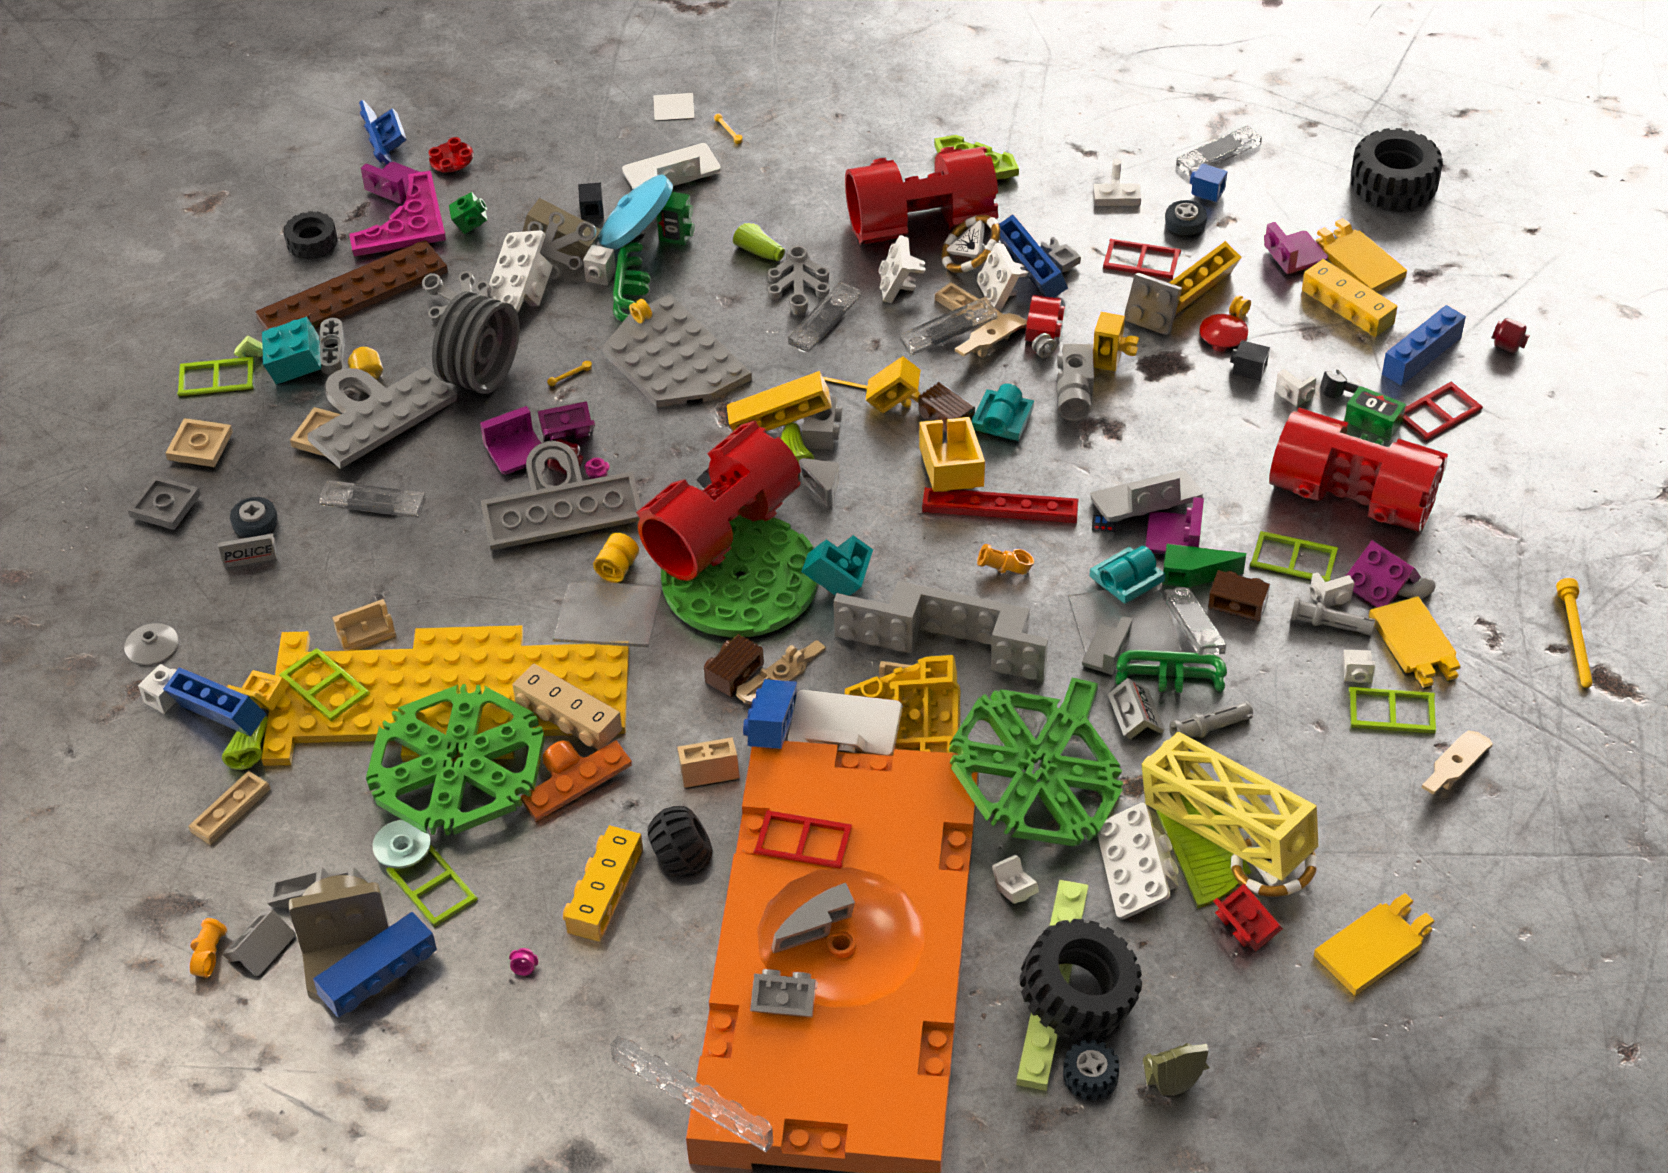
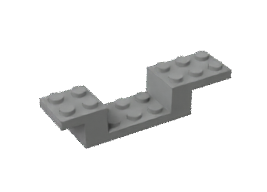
(945, 613)

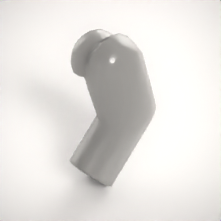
(1421, 588)

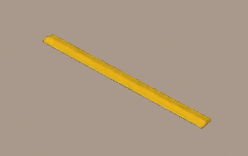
(845, 382)

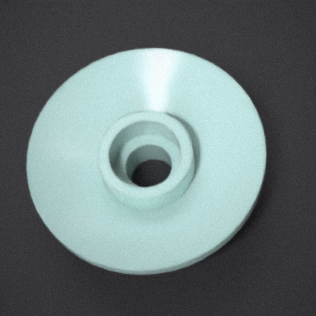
(400, 835)

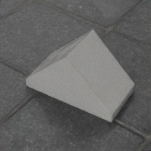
(821, 478)

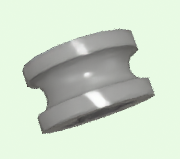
(1044, 345)

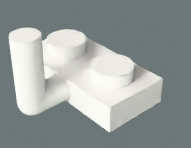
(1117, 193)

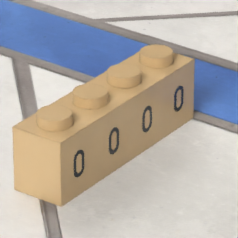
(567, 707)

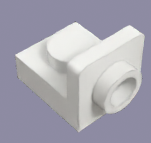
(1358, 666)

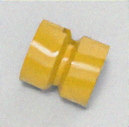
(616, 557)

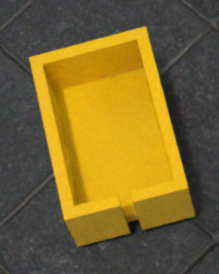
(953, 463)

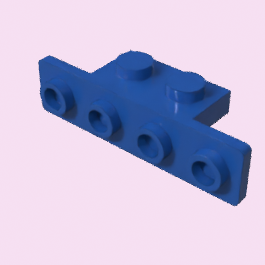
(384, 131)

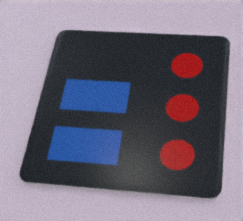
(1100, 524)

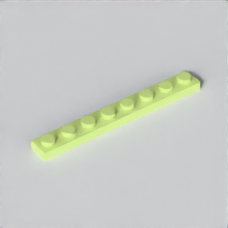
(1039, 1040)

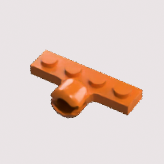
(573, 776)

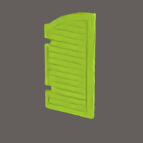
(1201, 860)

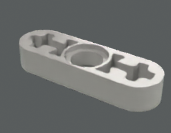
(327, 339)

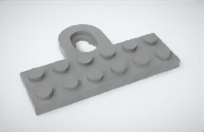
(380, 417)
(560, 509)

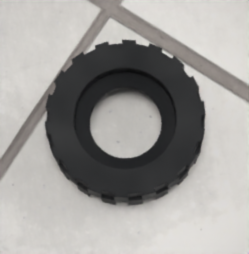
(314, 246)

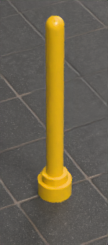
(1568, 591)

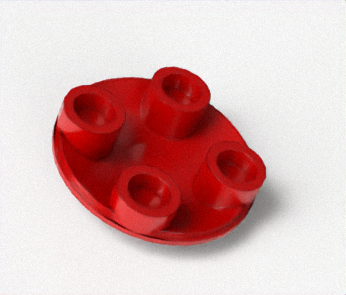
(451, 155)
(1223, 331)

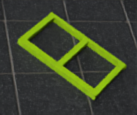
(216, 364)
(1297, 544)
(308, 695)
(1393, 726)
(413, 895)

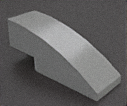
(294, 885)
(814, 918)

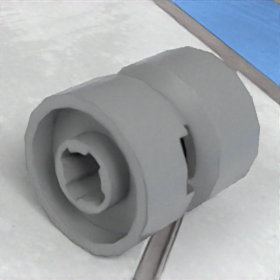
(1073, 397)

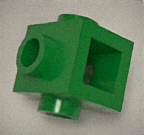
(468, 212)

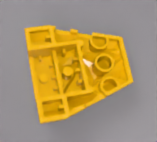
(928, 701)

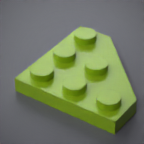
(1004, 163)

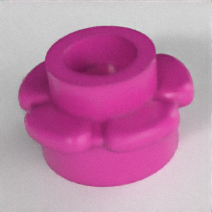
(596, 468)
(523, 961)

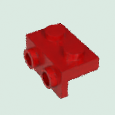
(1249, 917)

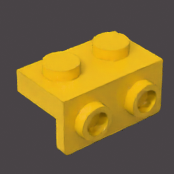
(263, 689)

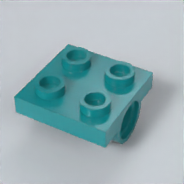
(1003, 412)
(1128, 573)

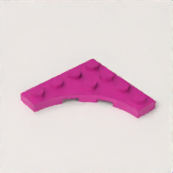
(413, 222)

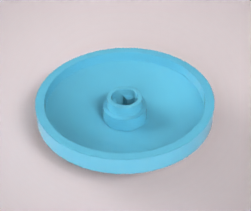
(635, 212)

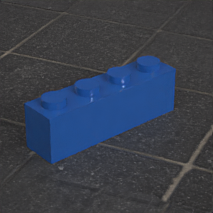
(1027, 252)
(1423, 345)
(214, 701)
(770, 714)
(375, 964)

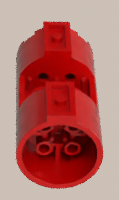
(881, 201)
(1394, 481)
(691, 527)

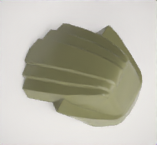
(1176, 1068)

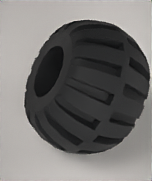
(679, 841)

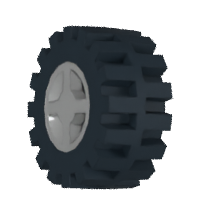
(1096, 1059)

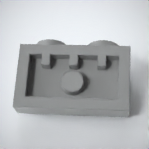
(783, 994)

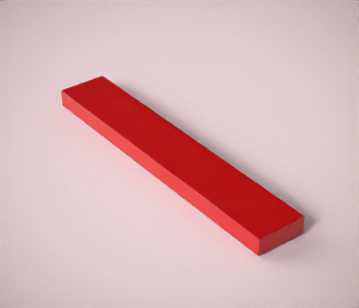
(1001, 505)

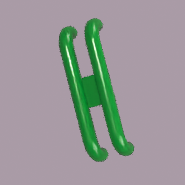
(628, 281)
(1171, 665)

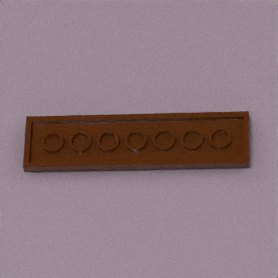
(356, 288)

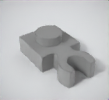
(1062, 256)

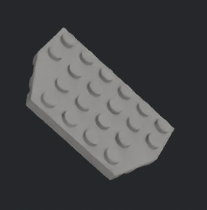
(674, 356)

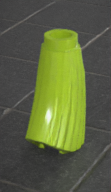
(754, 240)
(792, 437)
(243, 749)

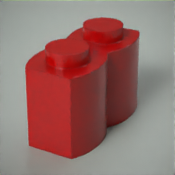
(1044, 317)

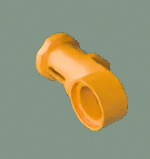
(1016, 561)
(204, 947)

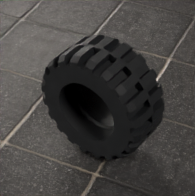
(1396, 169)
(1062, 1005)

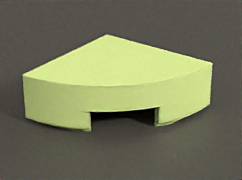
(249, 347)

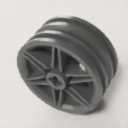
(475, 342)

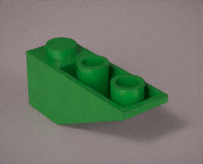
(1197, 566)

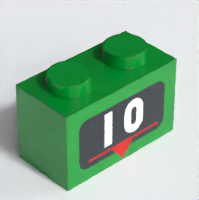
(675, 219)
(1375, 412)

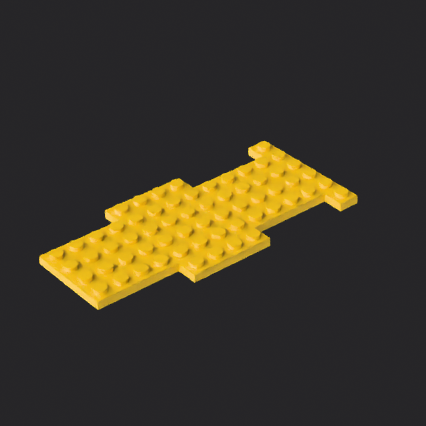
(438, 661)

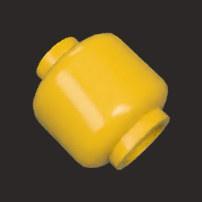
(366, 360)

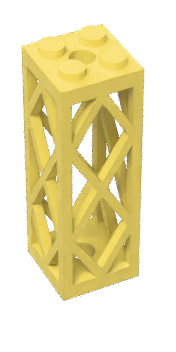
(1291, 836)

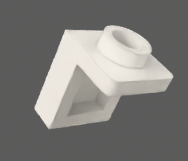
(1293, 388)
(1331, 592)
(1013, 881)

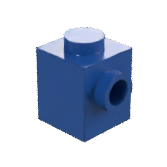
(1208, 182)

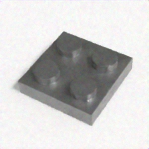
(1152, 303)
(164, 502)

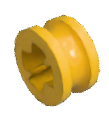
(1240, 307)
(640, 311)

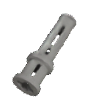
(1320, 615)
(1200, 724)

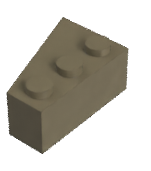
(541, 211)

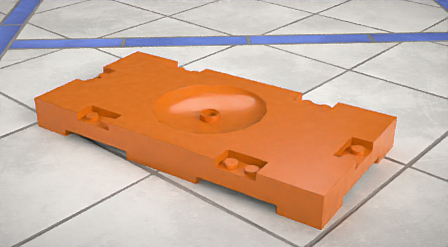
(873, 1065)

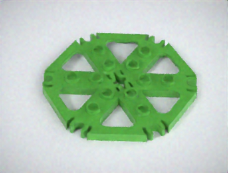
(471, 767)
(1055, 771)

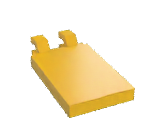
(1360, 256)
(1416, 640)
(1374, 944)

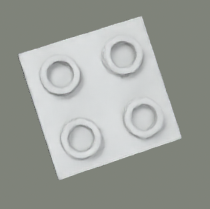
(896, 269)
(999, 276)

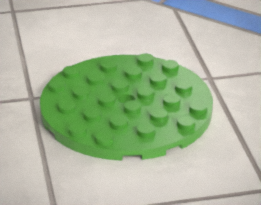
(757, 602)

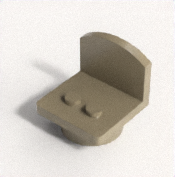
(334, 921)

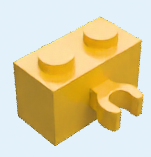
(1110, 341)
(894, 385)

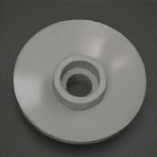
(151, 644)

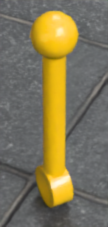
(737, 138)
(586, 365)

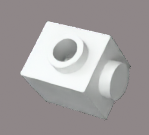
(599, 265)
(152, 689)

